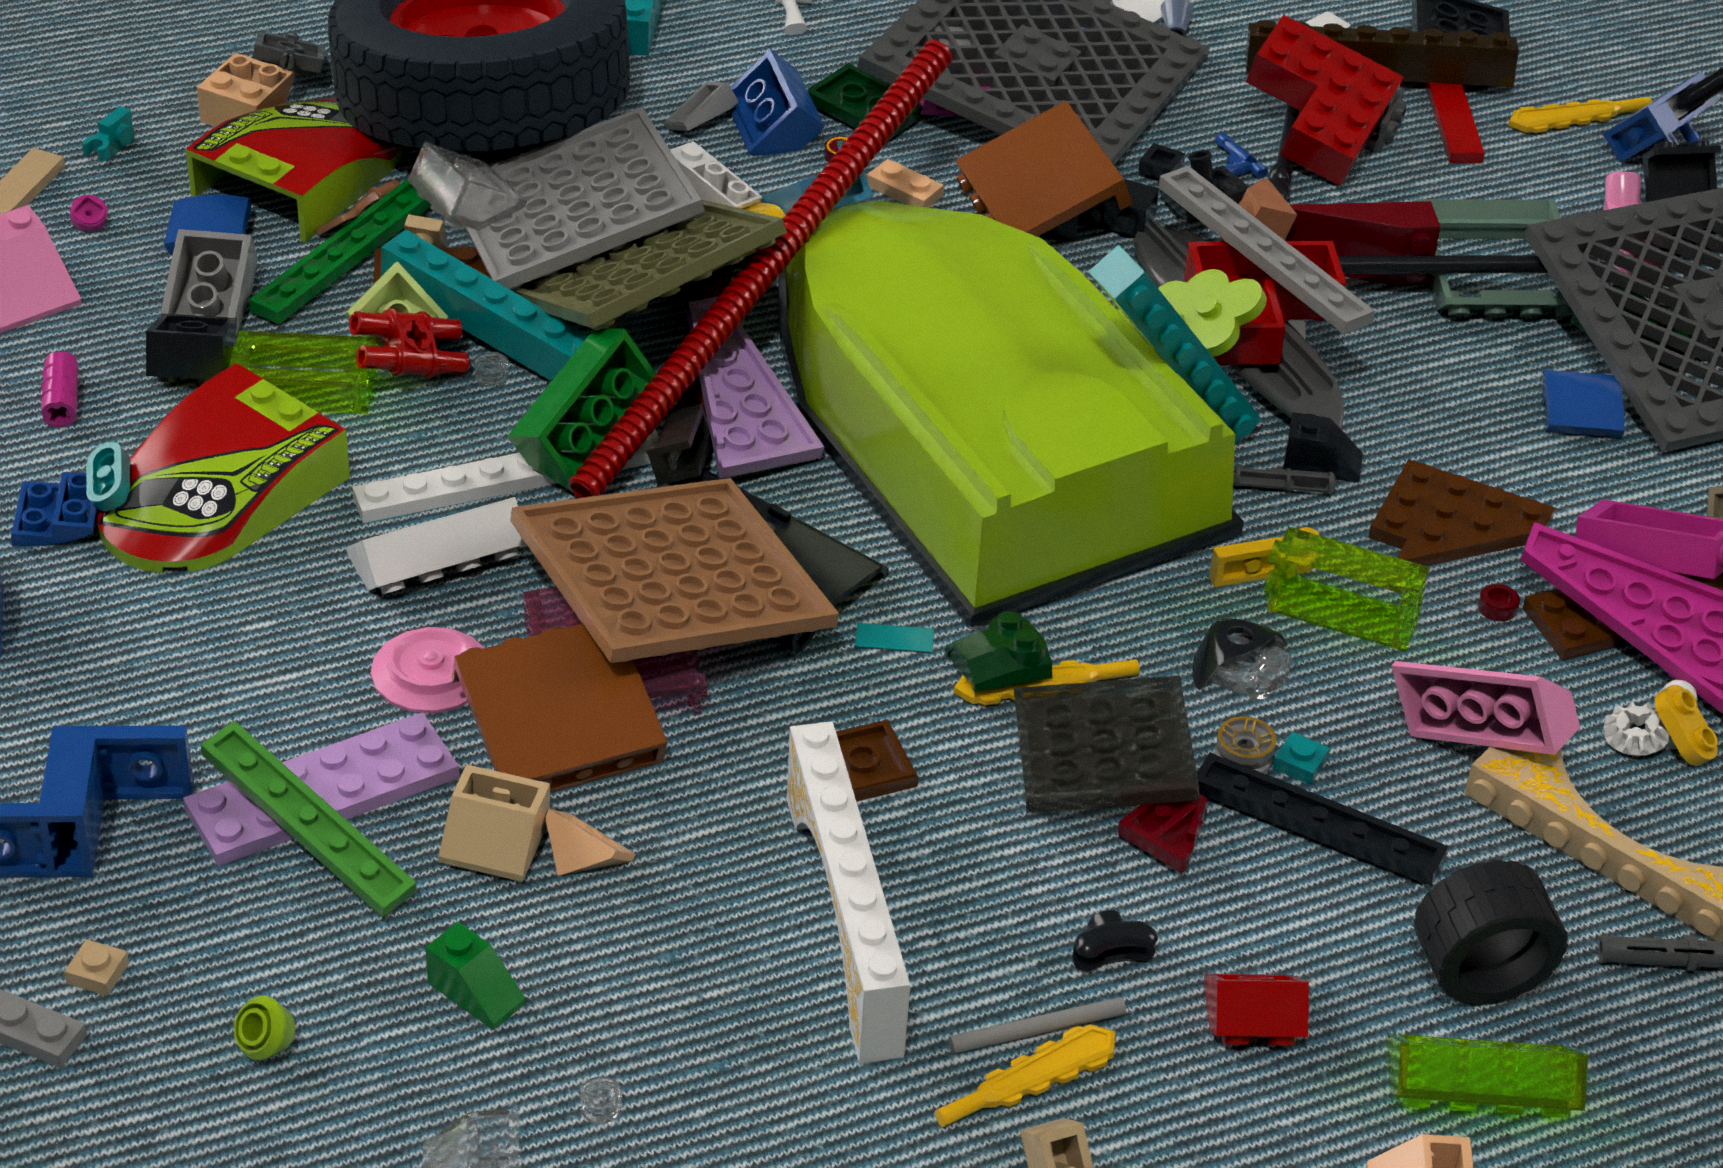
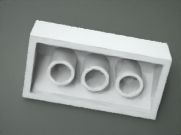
(436, 545)

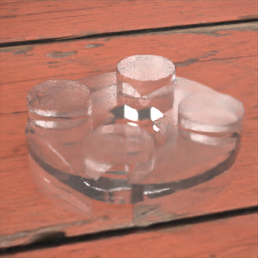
(1256, 678)

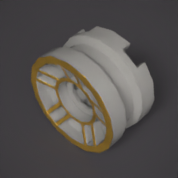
(1247, 742)

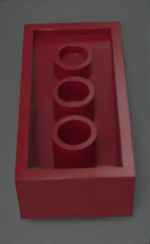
(1371, 231)

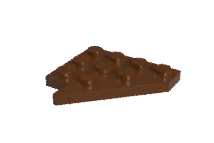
(1452, 518)

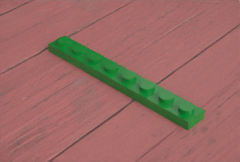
(338, 254)

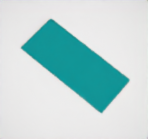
(894, 637)

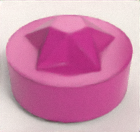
(88, 213)

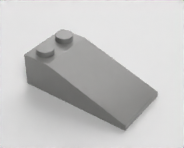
(210, 275)

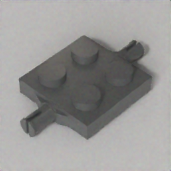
(289, 52)

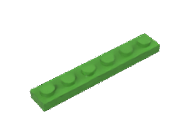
(308, 818)

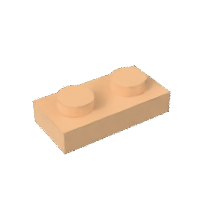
(905, 184)

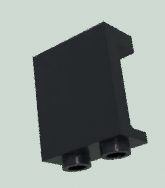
(1679, 170)

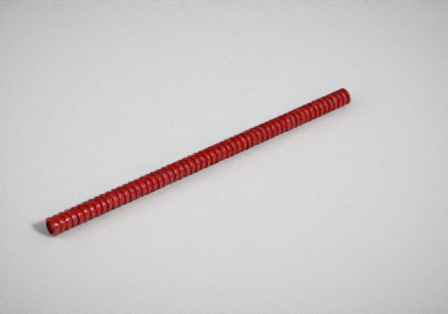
(759, 273)

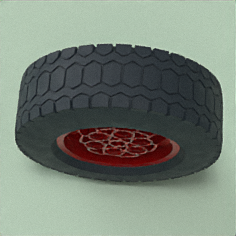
(477, 69)

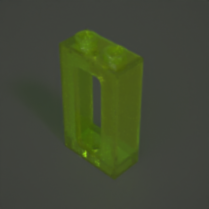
(319, 390)
(1340, 608)

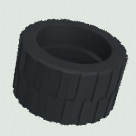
(1490, 932)

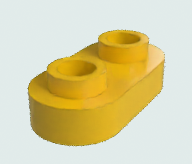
(1686, 725)

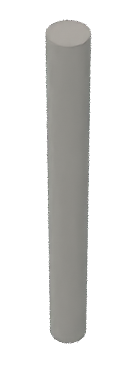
(1037, 1025)

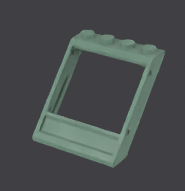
(1493, 221)

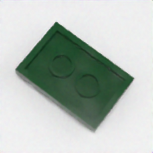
(852, 94)

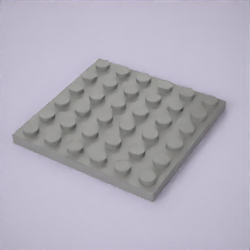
(585, 199)

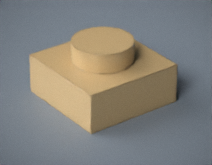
(428, 229)
(96, 967)

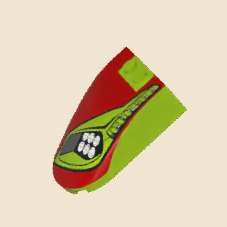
(299, 152)
(223, 474)

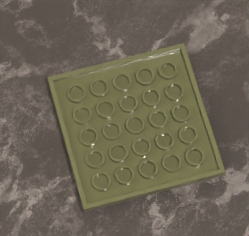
(652, 266)

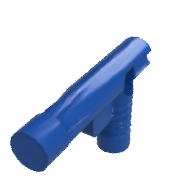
(1239, 159)

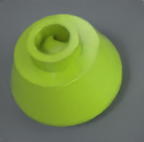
(263, 1028)

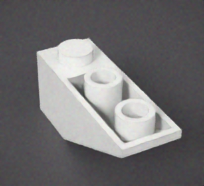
(713, 179)

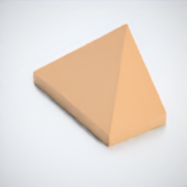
(580, 846)

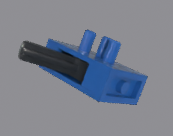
(1665, 114)

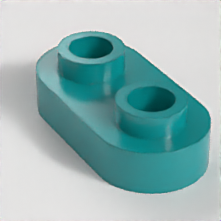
(108, 476)

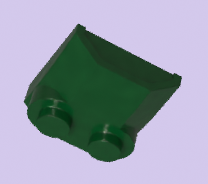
(1003, 654)

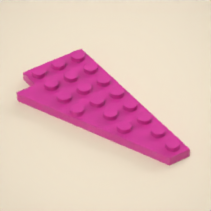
(1652, 608)

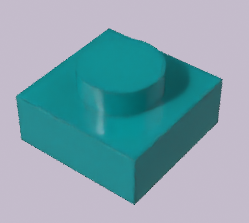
(1301, 758)

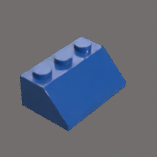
(774, 107)

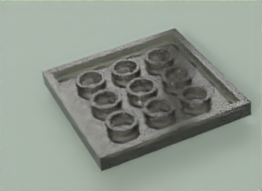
(1105, 744)

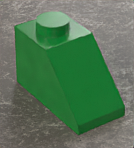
(472, 976)

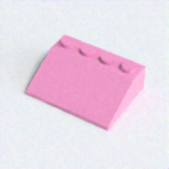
(31, 272)

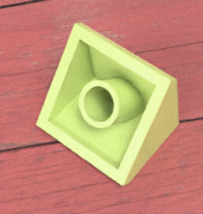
(395, 291)

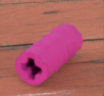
(59, 389)

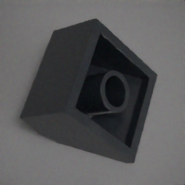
(188, 346)

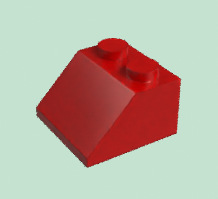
(1257, 1007)

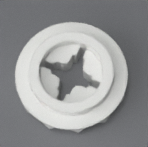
(1635, 740)

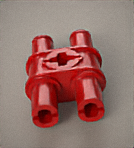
(408, 343)

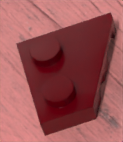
(1166, 830)

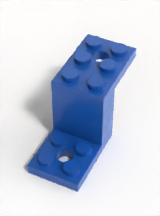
(81, 773)

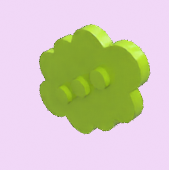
(1215, 306)

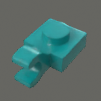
(114, 134)

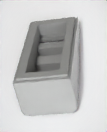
(703, 105)

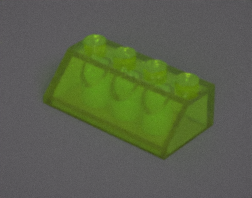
(1487, 1073)

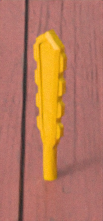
(1562, 116)
(1064, 673)
(1053, 1062)

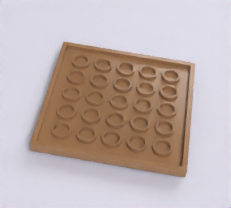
(672, 569)

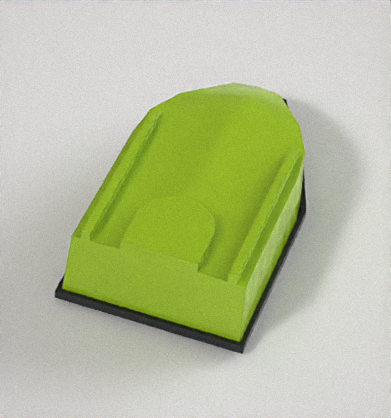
(996, 407)

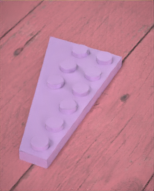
(748, 408)

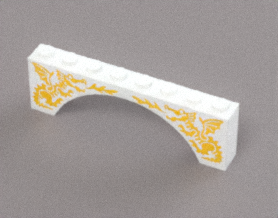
(874, 969)

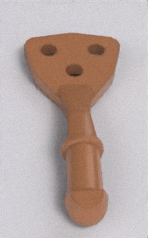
(374, 195)

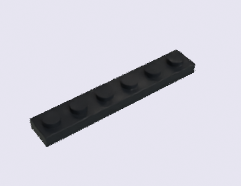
(1321, 819)

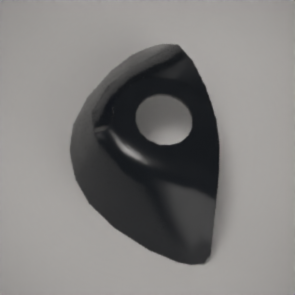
(1218, 648)

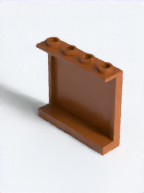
(1041, 173)
(559, 708)

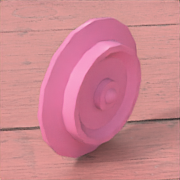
(418, 667)

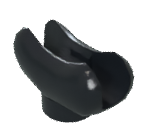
(1112, 941)

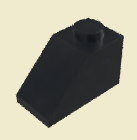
(1321, 446)

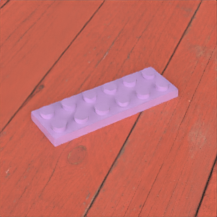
(347, 775)

